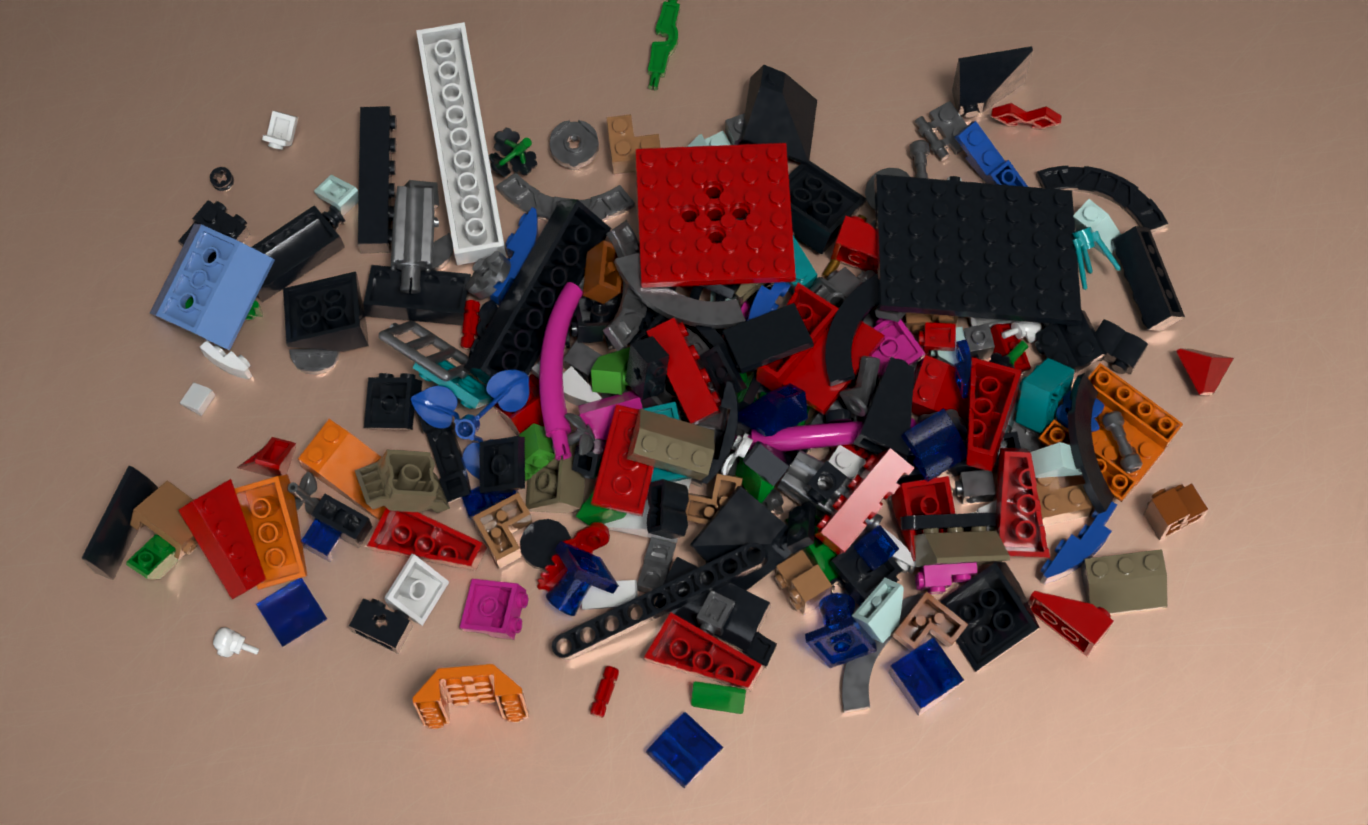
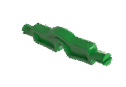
(663, 50)

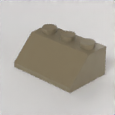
(672, 445)
(556, 487)
(959, 547)
(1126, 581)

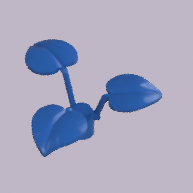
(438, 404)

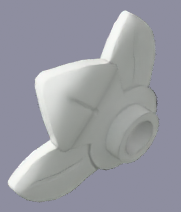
(740, 447)

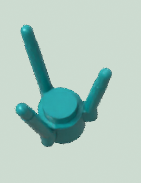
(1085, 240)

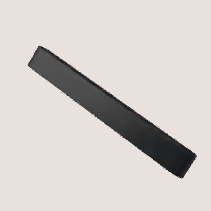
(646, 601)

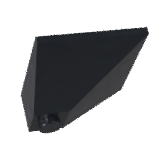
(988, 78)
(779, 113)
(820, 205)
(326, 314)
(741, 522)
(994, 612)

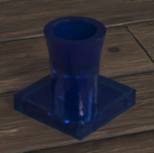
(582, 573)
(842, 636)

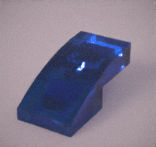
(962, 371)

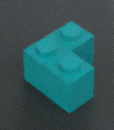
(1042, 393)

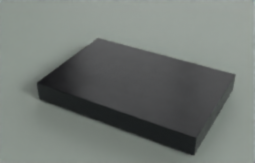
(768, 338)

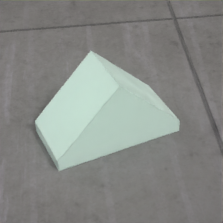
(1054, 461)

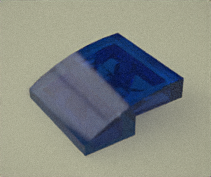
(935, 445)
(291, 612)
(684, 749)

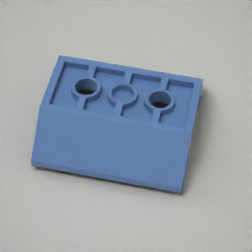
(220, 289)

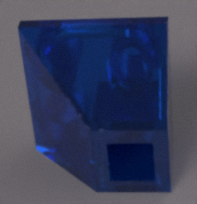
(776, 410)

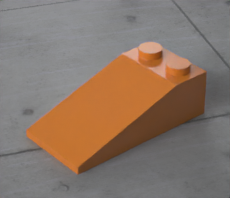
(333, 460)
(274, 529)

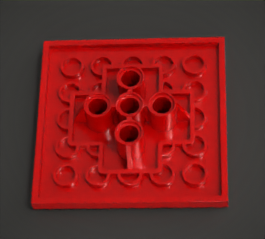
(747, 184)

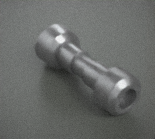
(919, 151)
(1130, 461)

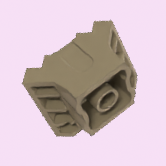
(402, 482)

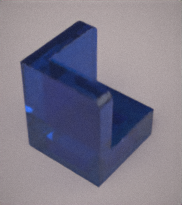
(321, 540)
(876, 547)

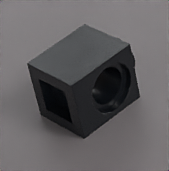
(832, 476)

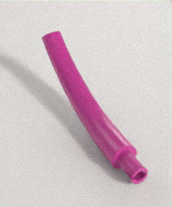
(551, 370)
(811, 436)

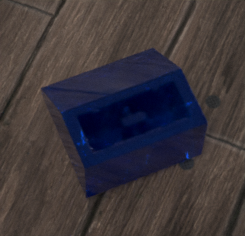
(925, 676)

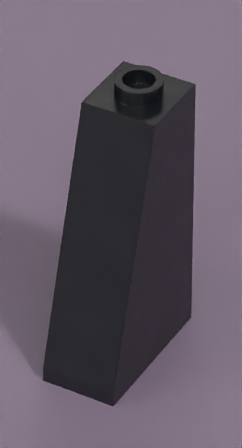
(889, 410)

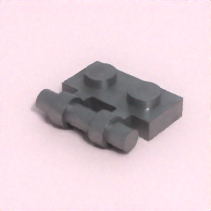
(948, 123)

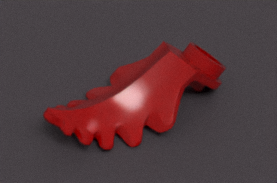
(586, 539)

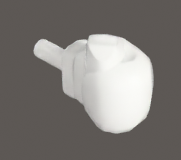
(1023, 329)
(231, 642)

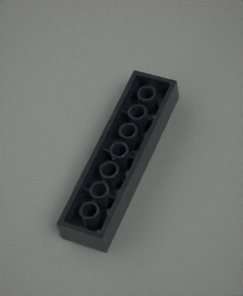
(520, 322)

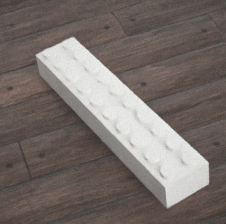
(460, 143)

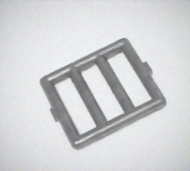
(427, 338)

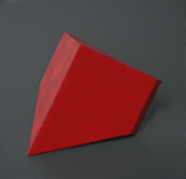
(1204, 369)
(271, 459)

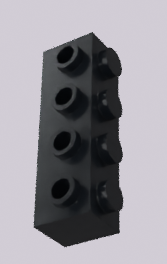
(1148, 278)

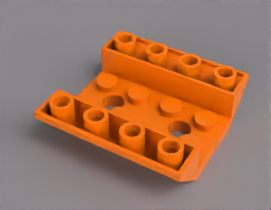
(1146, 427)
(468, 684)

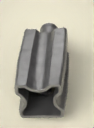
(413, 235)
(798, 476)

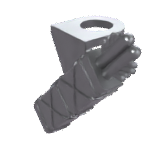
(858, 398)

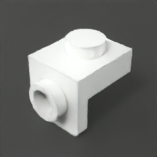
(281, 130)
(847, 462)

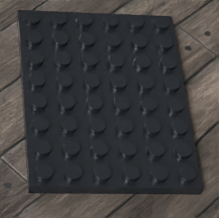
(976, 250)

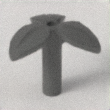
(583, 434)
(303, 491)

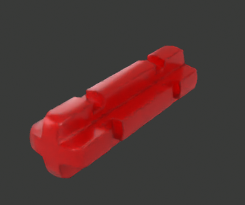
(470, 323)
(604, 691)

